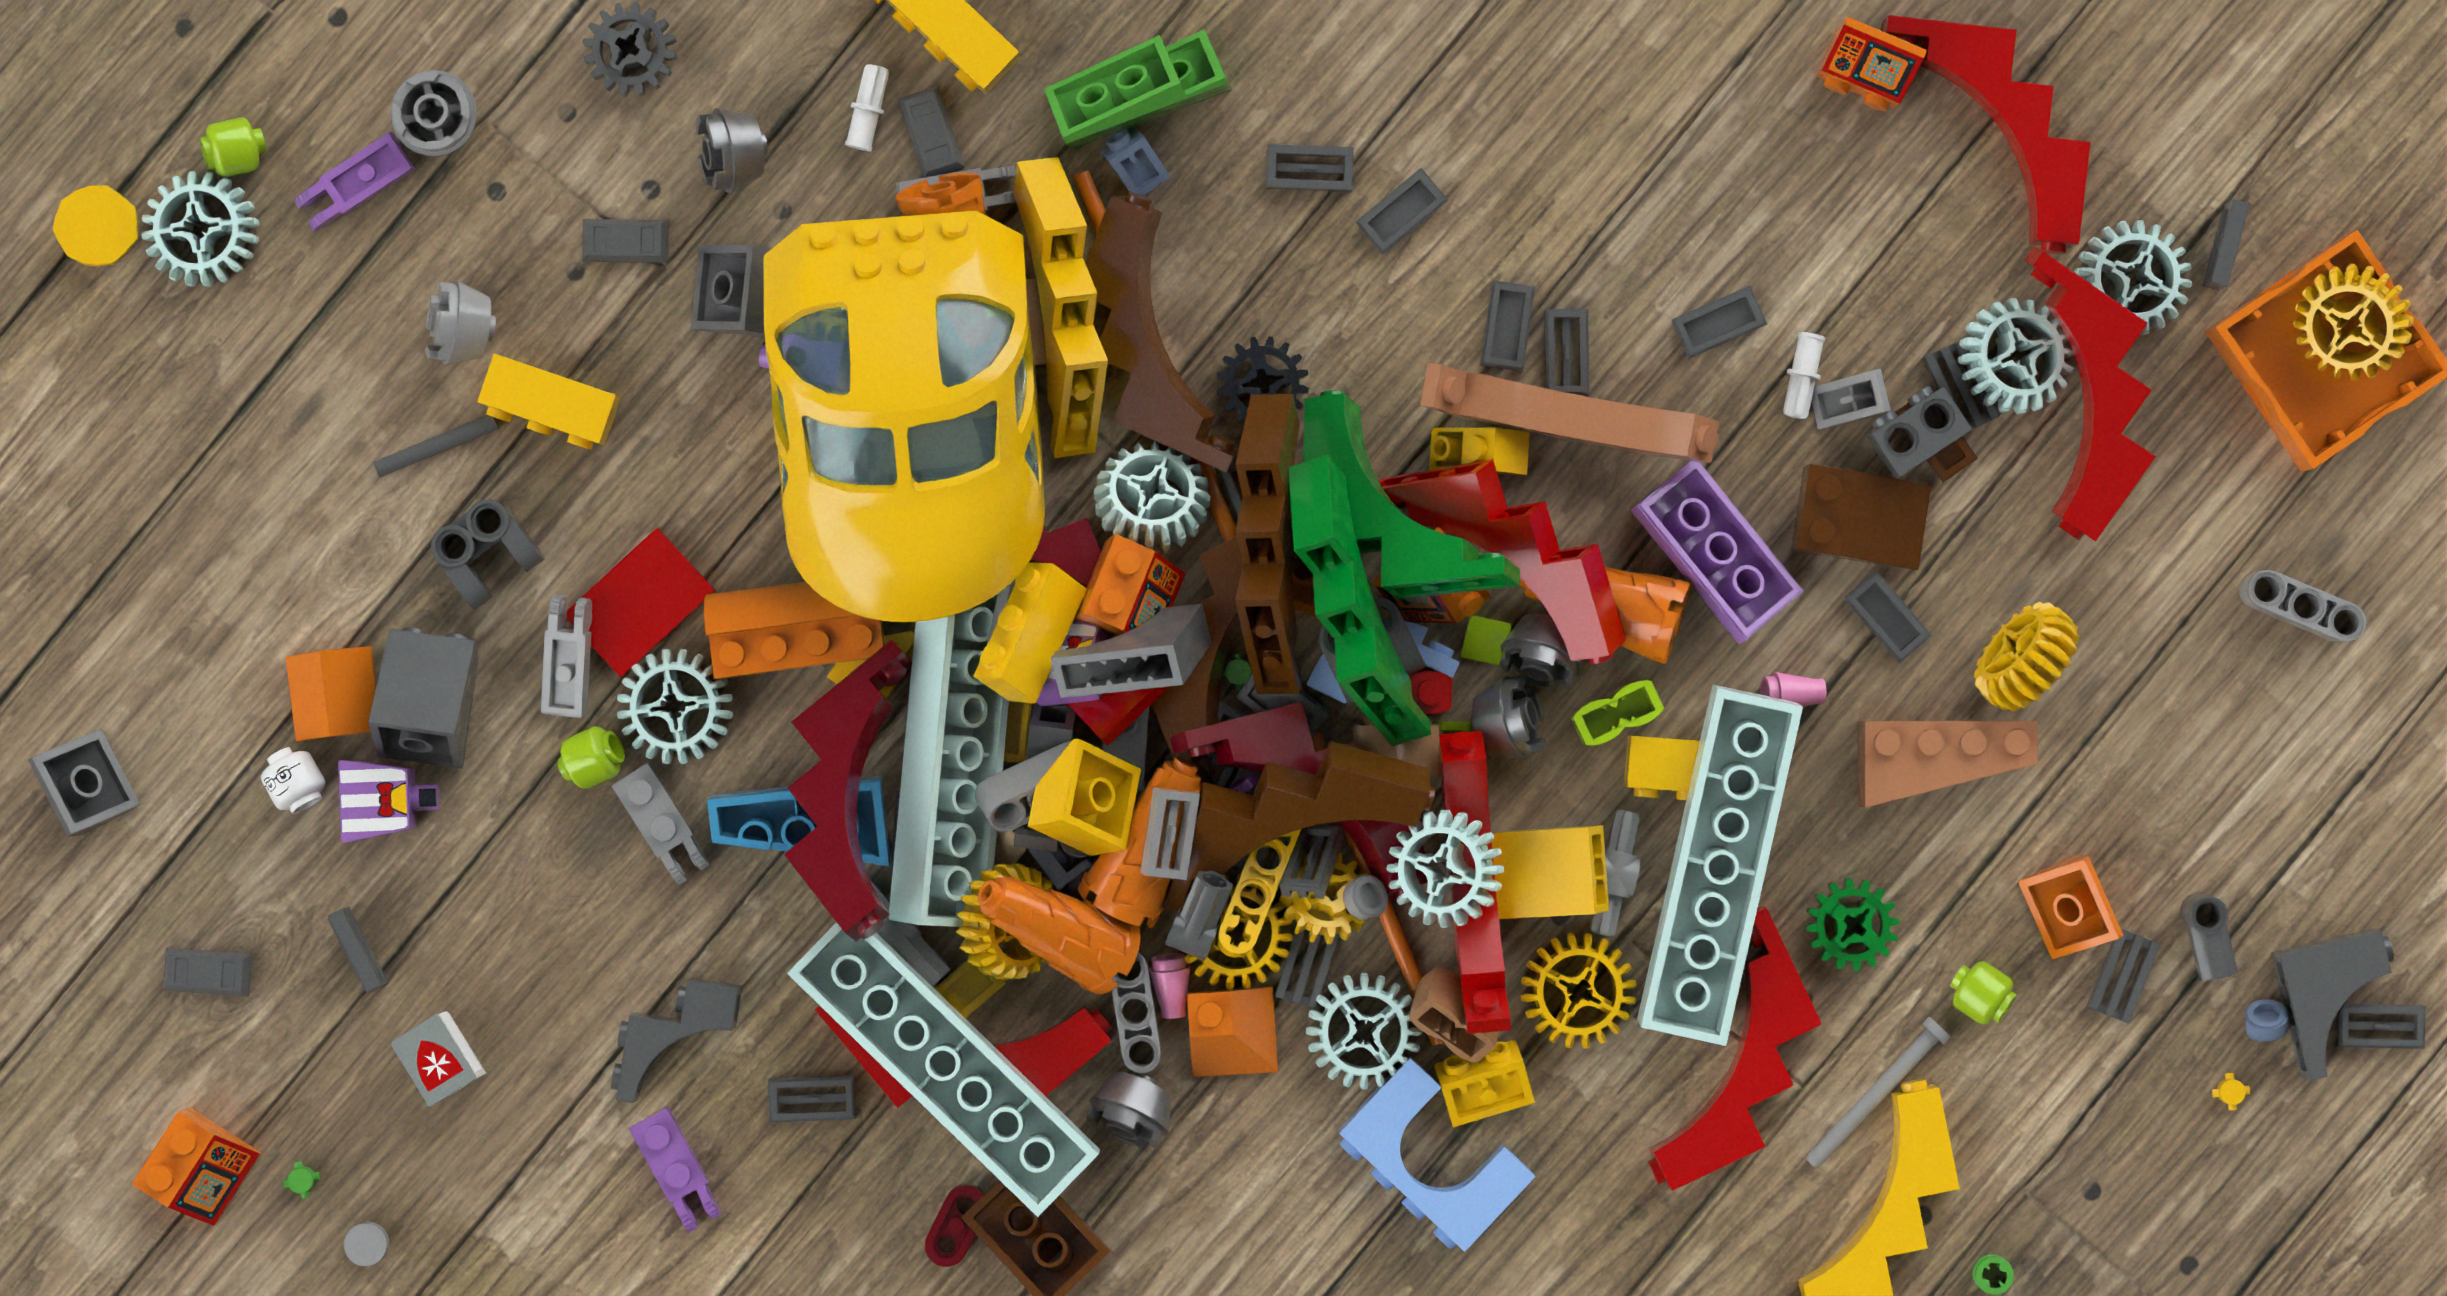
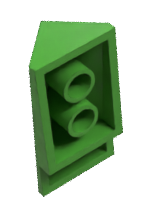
(1136, 88)

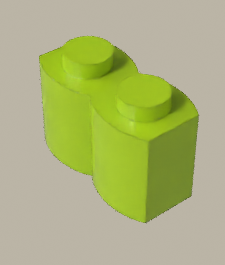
(1626, 707)

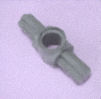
(1621, 870)

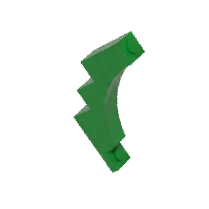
(1412, 556)
(1345, 605)

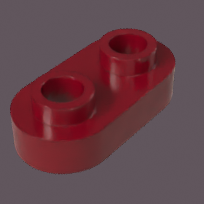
(951, 1224)

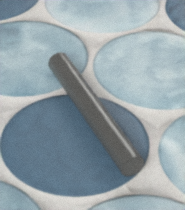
(436, 445)

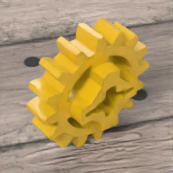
(1324, 915)

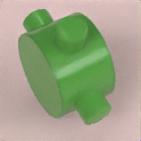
(1237, 671)
(301, 1179)

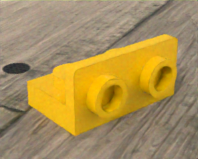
(1484, 1087)

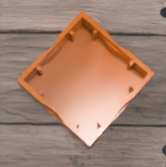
(2308, 406)

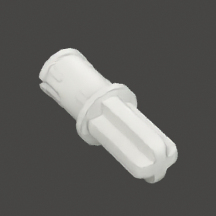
(867, 108)
(1803, 375)

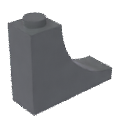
(1146, 657)
(2318, 981)

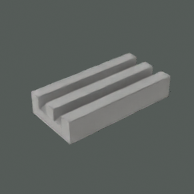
(1154, 829)

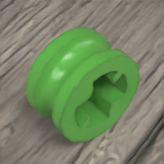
(2002, 1265)

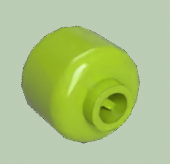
(232, 147)
(591, 757)
(1983, 992)

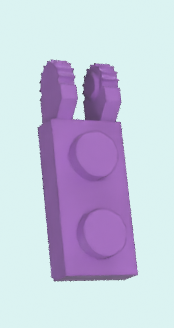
(358, 179)
(674, 1165)

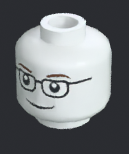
(293, 780)

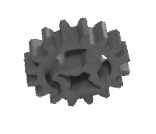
(639, 31)

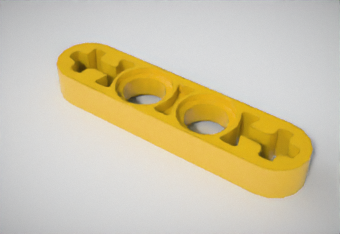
(1264, 879)

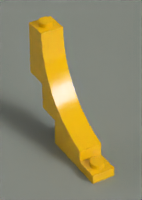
(1067, 302)
(1918, 1167)

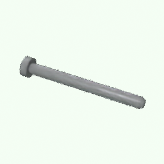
(1880, 1089)

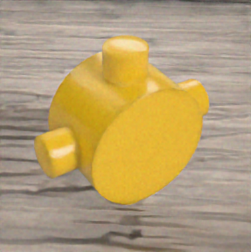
(2231, 1091)

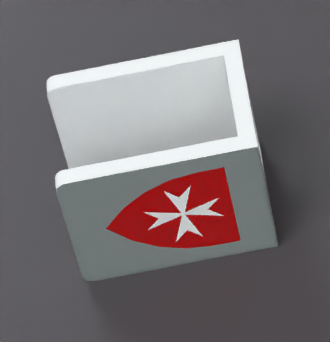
(438, 1058)

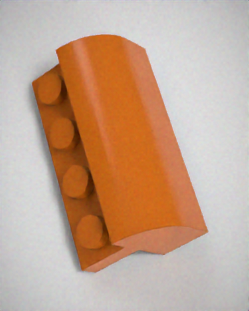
(783, 630)

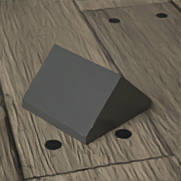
(84, 783)

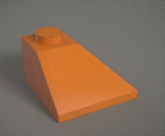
(1232, 1031)

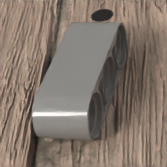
(2323, 606)
(1009, 794)
(1143, 1030)

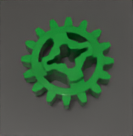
(1866, 936)

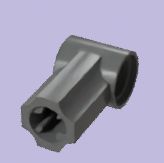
(1197, 921)
(2210, 940)

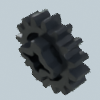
(1258, 364)

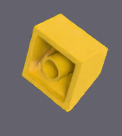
(1086, 799)

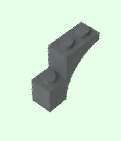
(644, 1037)

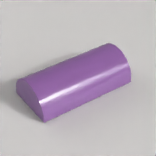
(1717, 551)

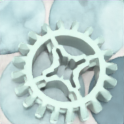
(203, 246)
(2152, 285)
(2023, 371)
(1136, 480)
(670, 687)
(1438, 884)
(1341, 1000)

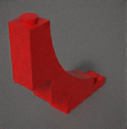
(1981, 65)
(2100, 338)
(1566, 581)
(1479, 941)
(1775, 1013)
(1042, 1057)

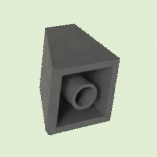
(424, 697)

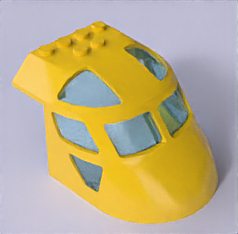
(905, 411)

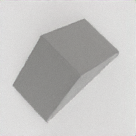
(1850, 399)

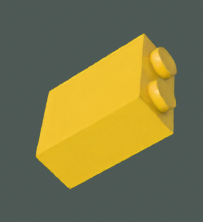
(1551, 872)

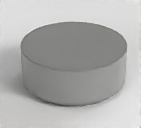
(1365, 897)
(366, 1243)

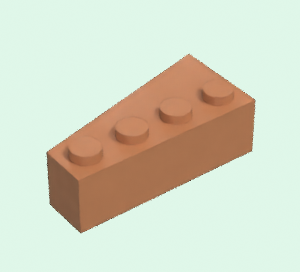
(1925, 756)

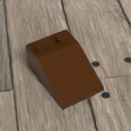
(1860, 517)
(1045, 1253)

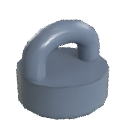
(2266, 1020)

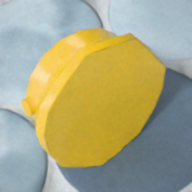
(96, 225)

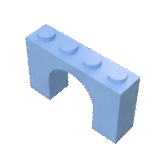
(1457, 1210)

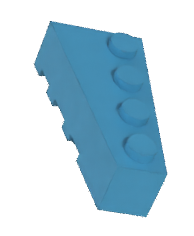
(778, 822)

